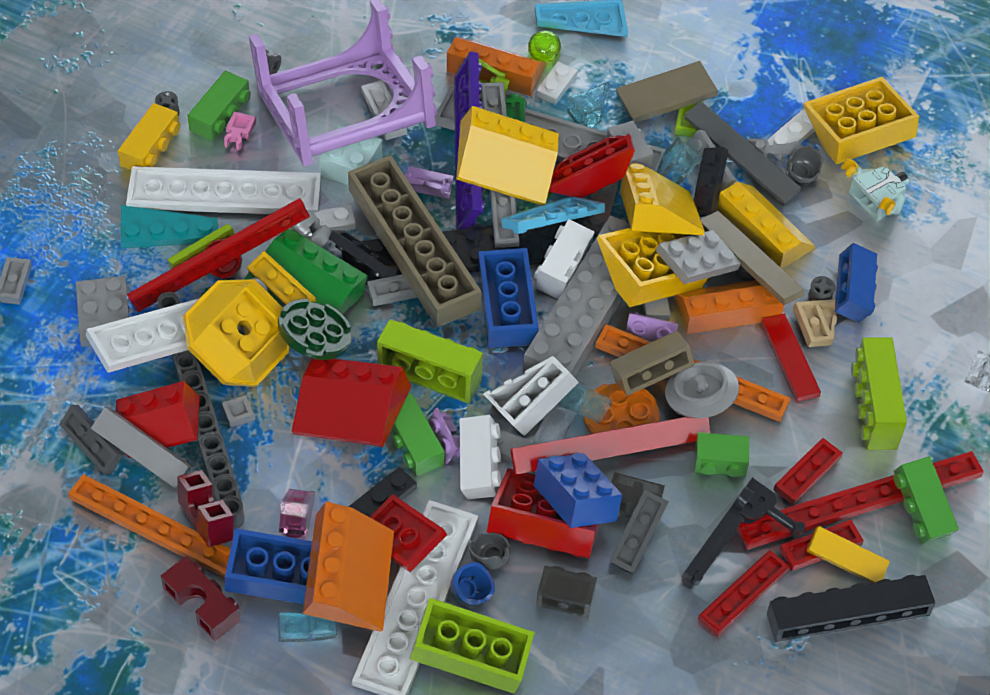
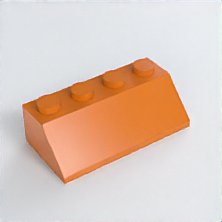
(521, 70)
(726, 306)

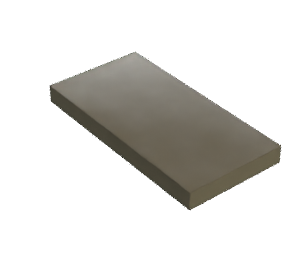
(666, 92)

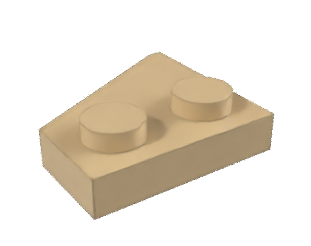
(817, 321)

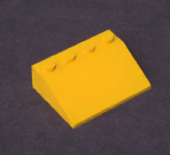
(861, 119)
(506, 155)
(658, 203)
(638, 269)

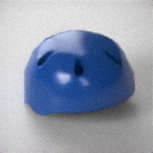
(465, 589)

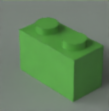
(721, 454)

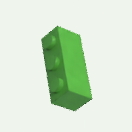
(218, 105)
(416, 439)
(925, 500)

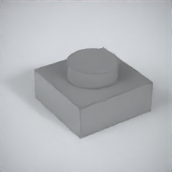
(238, 411)

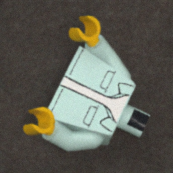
(877, 189)

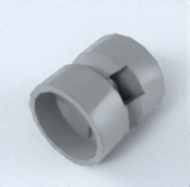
(313, 230)

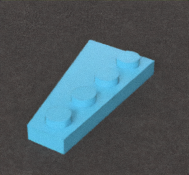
(584, 16)
(552, 213)

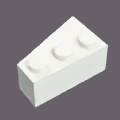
(563, 258)
(532, 394)

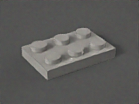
(698, 257)
(101, 303)

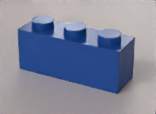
(856, 283)

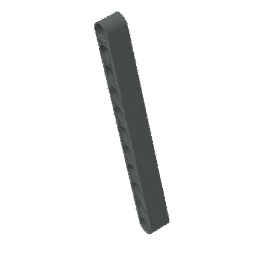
(210, 436)

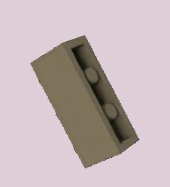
(652, 363)

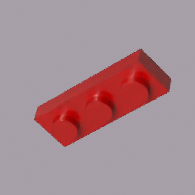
(808, 471)
(796, 551)

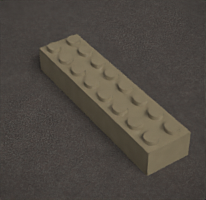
(414, 241)

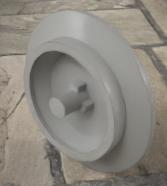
(702, 390)

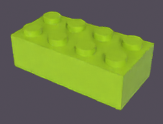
(431, 360)
(879, 393)
(472, 645)

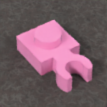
(239, 127)

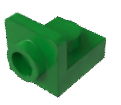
(515, 107)

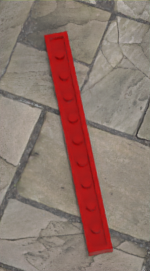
(854, 502)

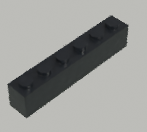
(850, 607)

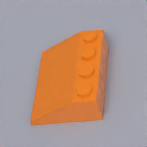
(348, 568)

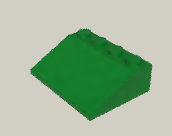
(317, 270)

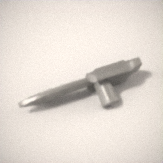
(783, 149)

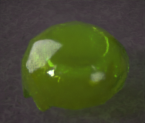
(544, 45)

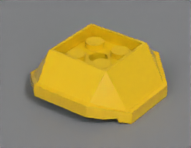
(214, 335)

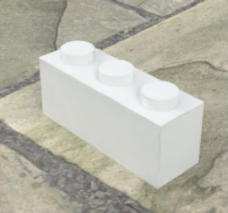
(479, 457)

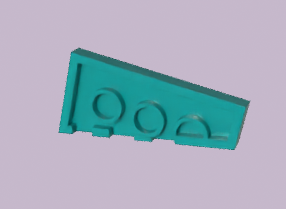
(162, 228)

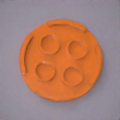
(625, 410)

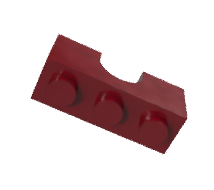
(210, 518)
(188, 581)

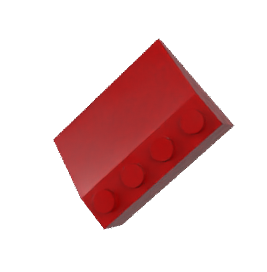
(350, 401)
(526, 516)

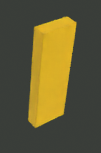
(278, 279)
(847, 555)

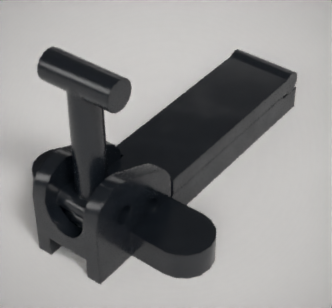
(751, 505)

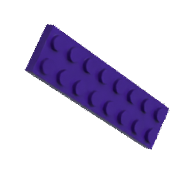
(466, 94)

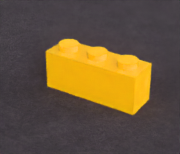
(149, 137)

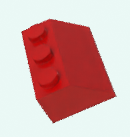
(164, 413)

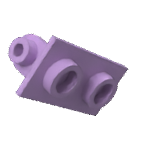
(430, 182)
(649, 327)
(443, 429)

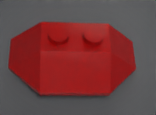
(593, 167)

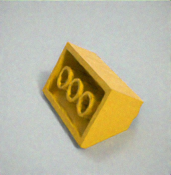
(763, 224)

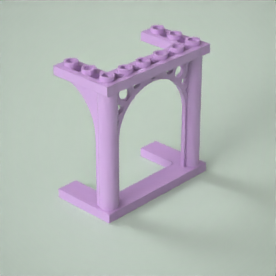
(371, 49)

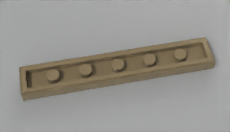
(754, 259)

